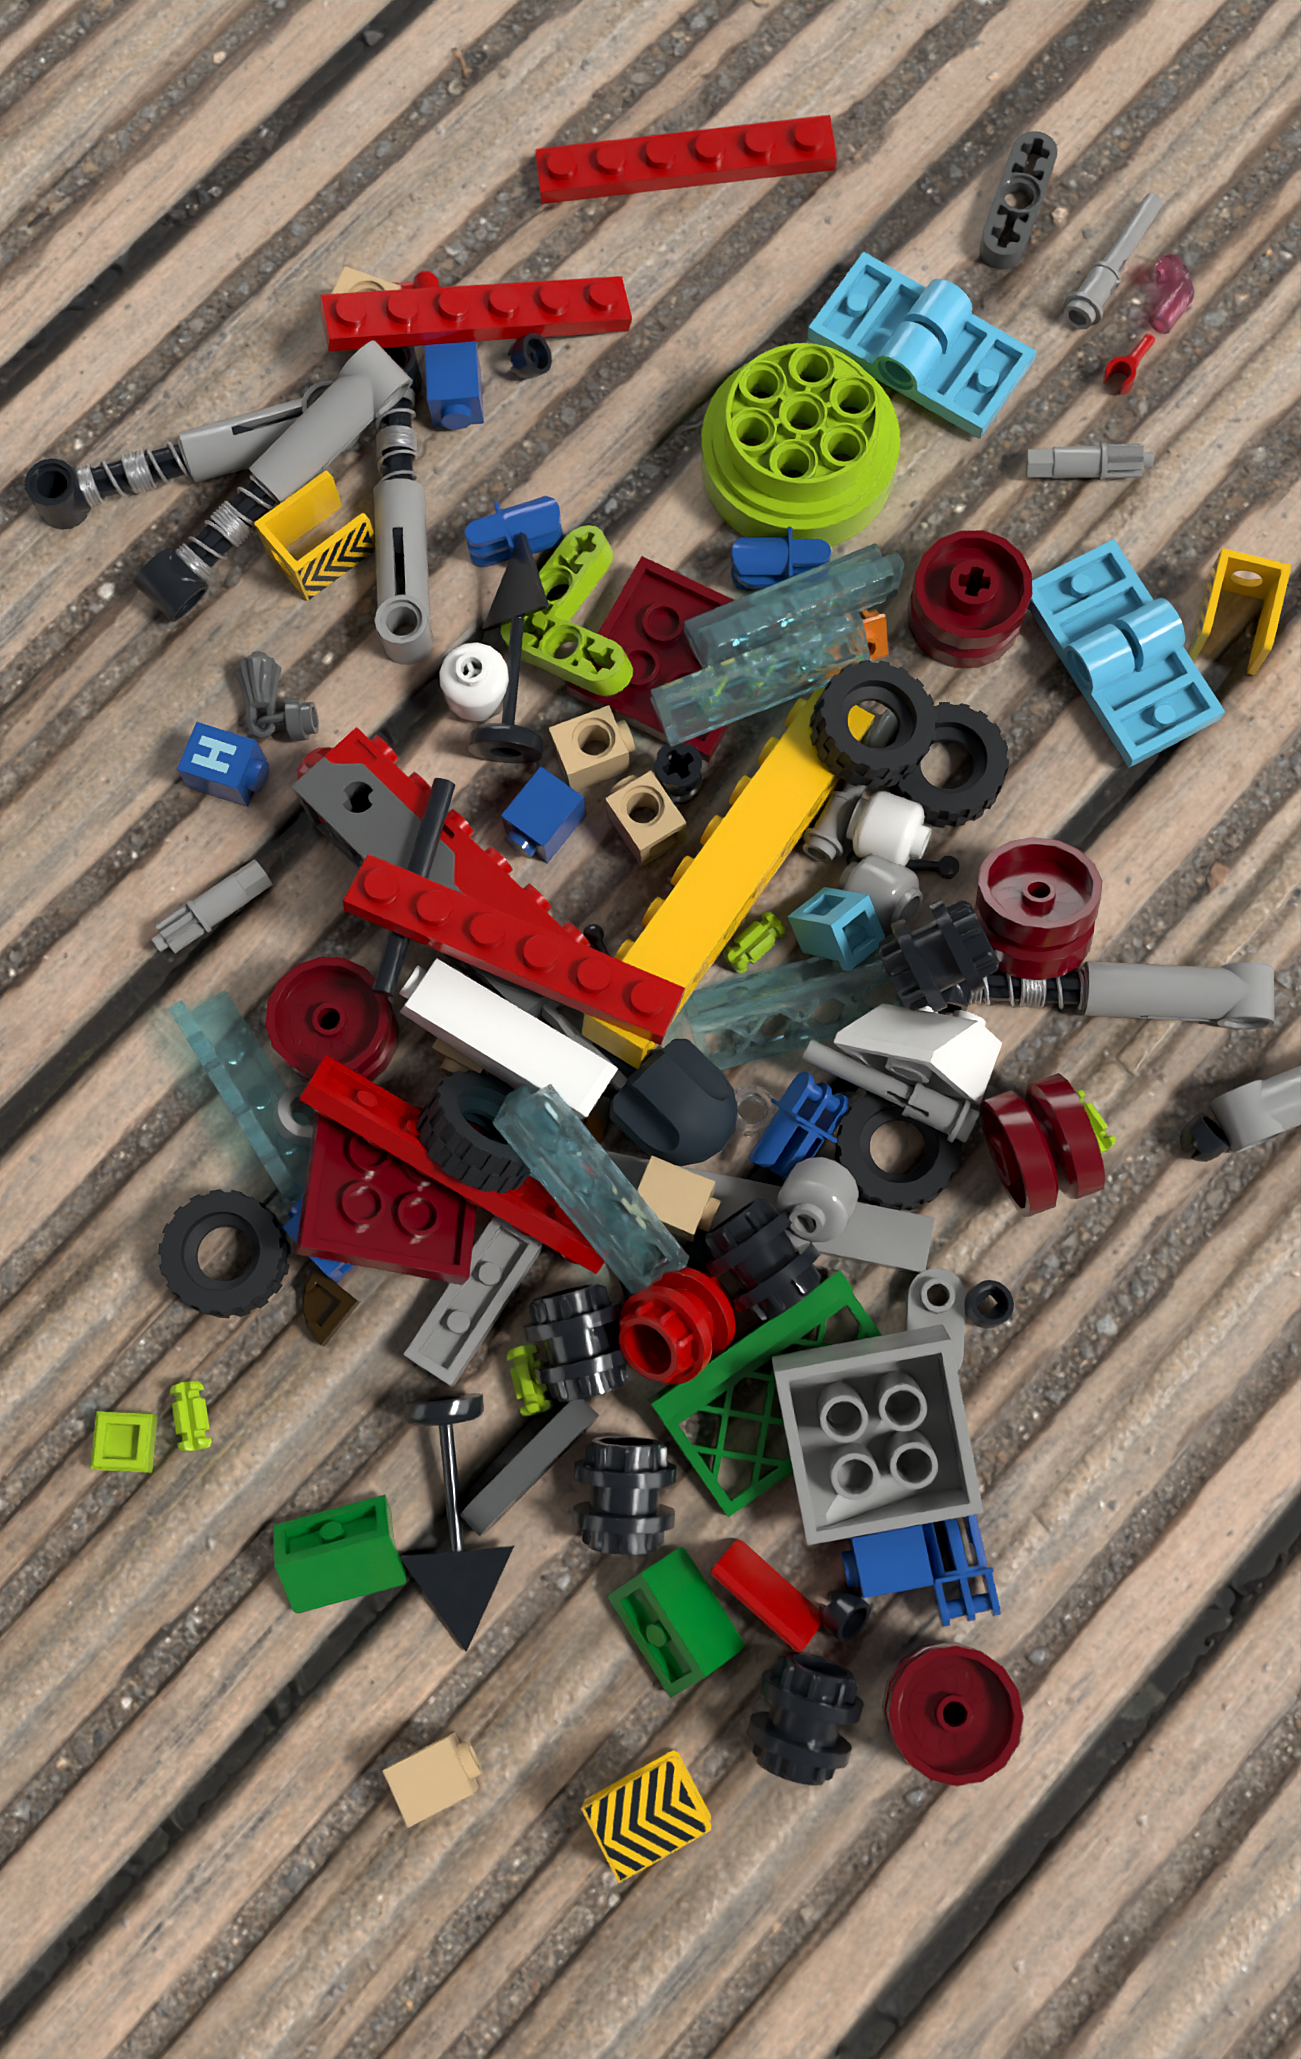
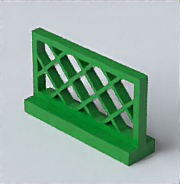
(740, 1360)

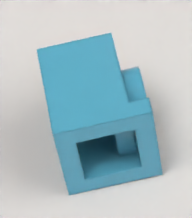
(837, 926)

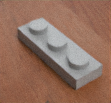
(470, 1310)

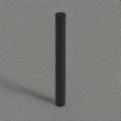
(420, 863)

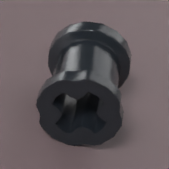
(685, 759)

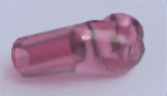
(1174, 290)

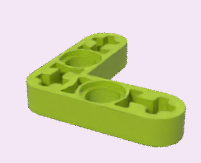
(581, 564)

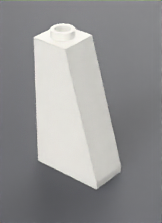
(504, 1037)

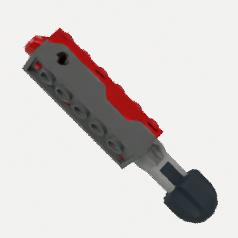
(365, 805)

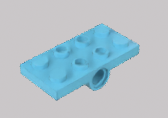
(923, 343)
(1123, 652)

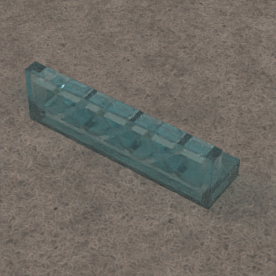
(795, 604)
(759, 678)
(782, 991)
(246, 1085)
(581, 1191)

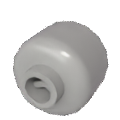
(889, 885)
(819, 1199)

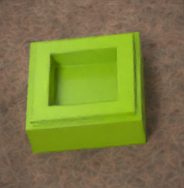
(124, 1442)

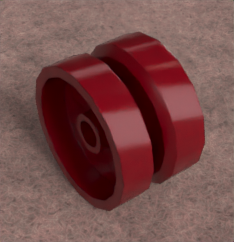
(969, 598)
(1038, 906)
(318, 996)
(1042, 1145)
(989, 1705)

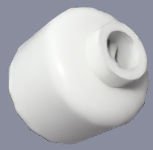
(474, 681)
(888, 828)

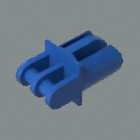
(495, 536)
(769, 560)
(800, 1125)
(960, 1571)

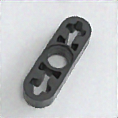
(1017, 181)
(529, 1466)

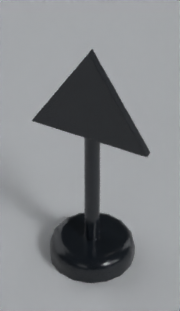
(516, 597)
(458, 1579)

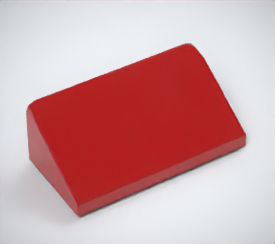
(768, 1595)

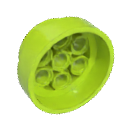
(808, 387)

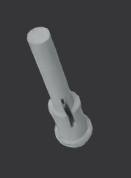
(1085, 305)
(825, 838)
(918, 1101)

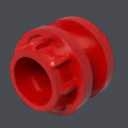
(676, 1326)

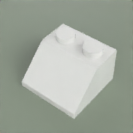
(935, 1049)

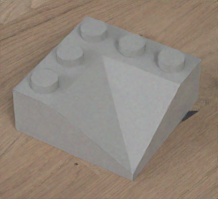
(877, 1434)

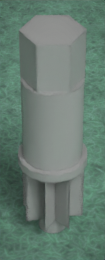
(1089, 461)
(211, 907)

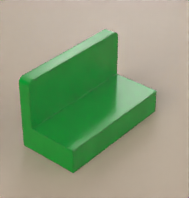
(338, 1554)
(677, 1622)

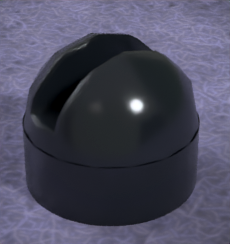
(540, 354)
(1205, 1136)
(997, 1313)
(844, 1614)

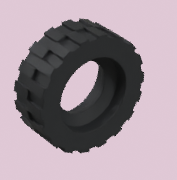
(892, 689)
(990, 763)
(458, 1145)
(884, 1188)
(188, 1230)

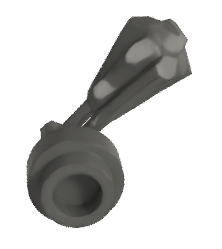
(259, 682)

